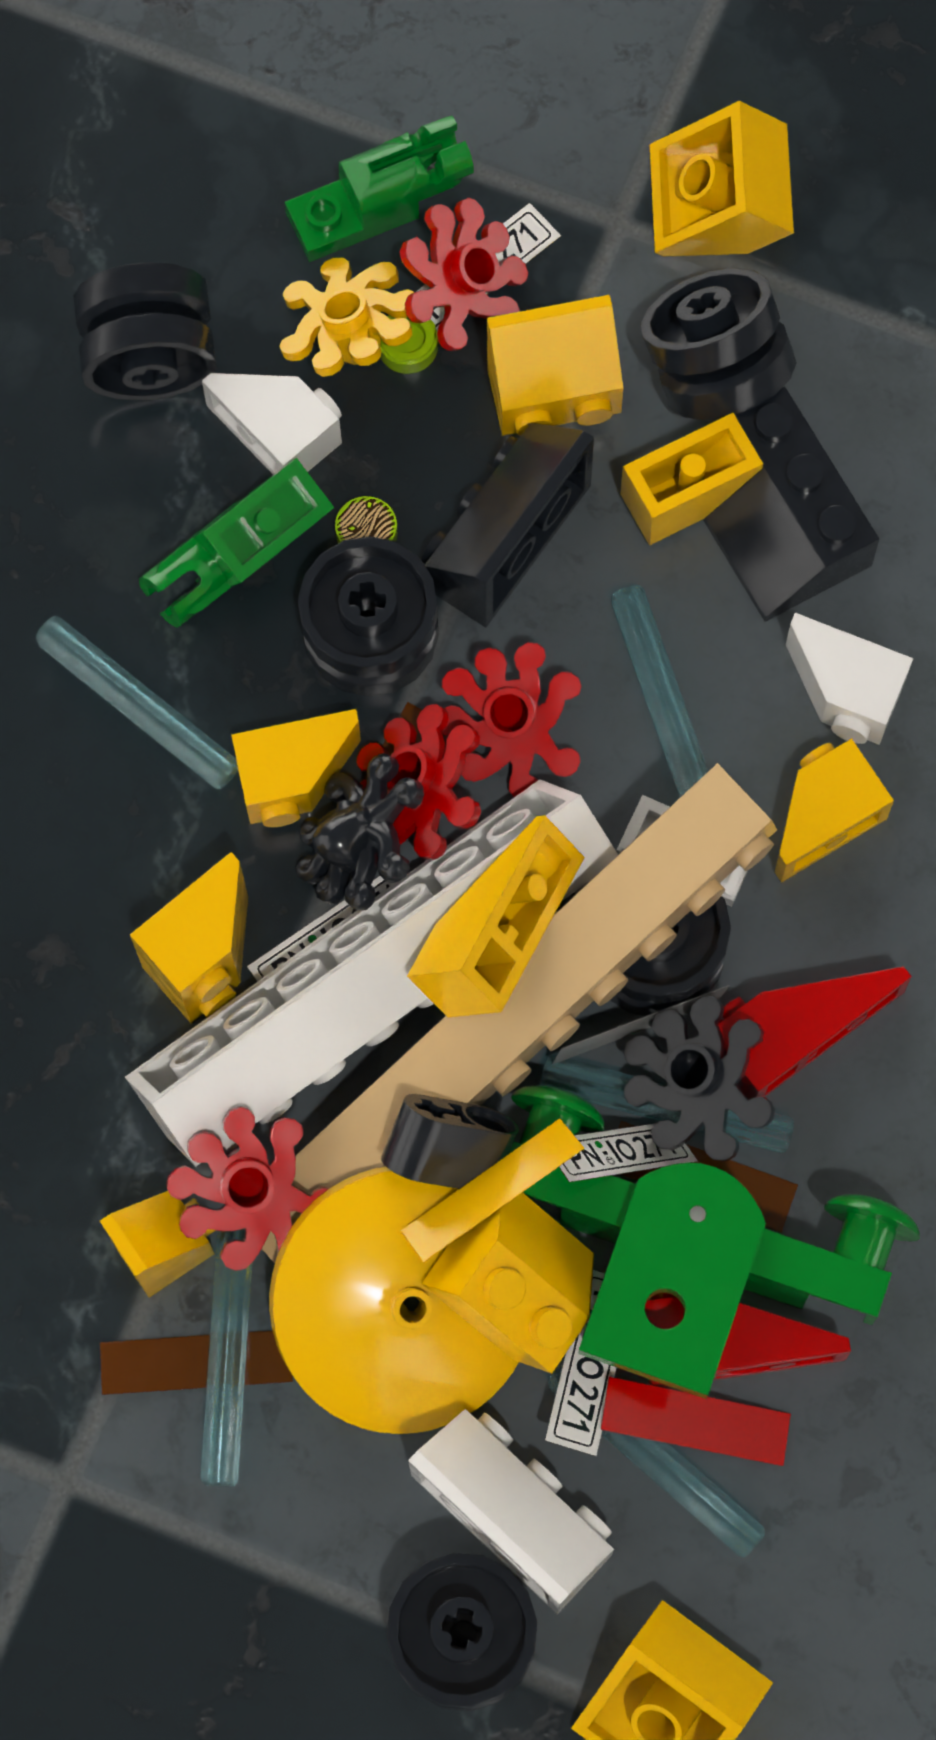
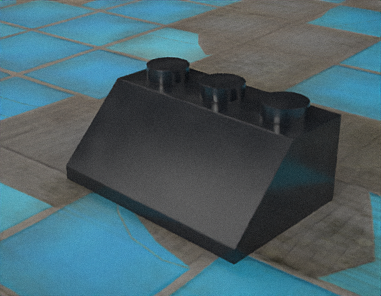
(510, 518)
(793, 521)

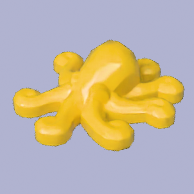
(347, 316)

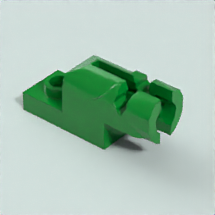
(379, 189)
(239, 540)

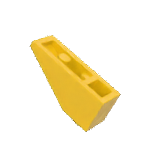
(497, 924)

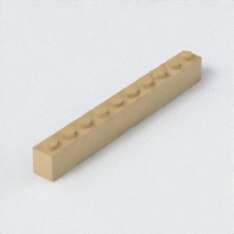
(578, 961)

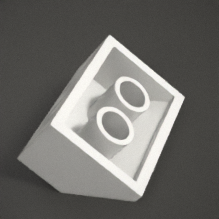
(512, 1507)

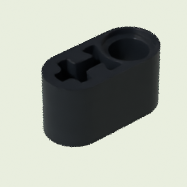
(446, 1140)

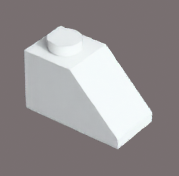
(275, 417)
(847, 678)

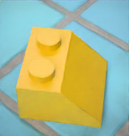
(722, 184)
(555, 365)
(198, 941)
(519, 1282)
(674, 1687)

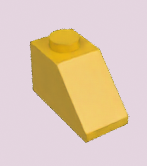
(688, 478)
(289, 764)
(829, 806)
(152, 1242)

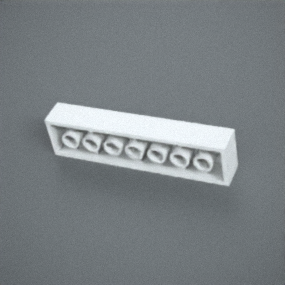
(342, 986)

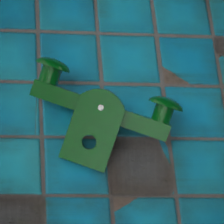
(704, 1242)

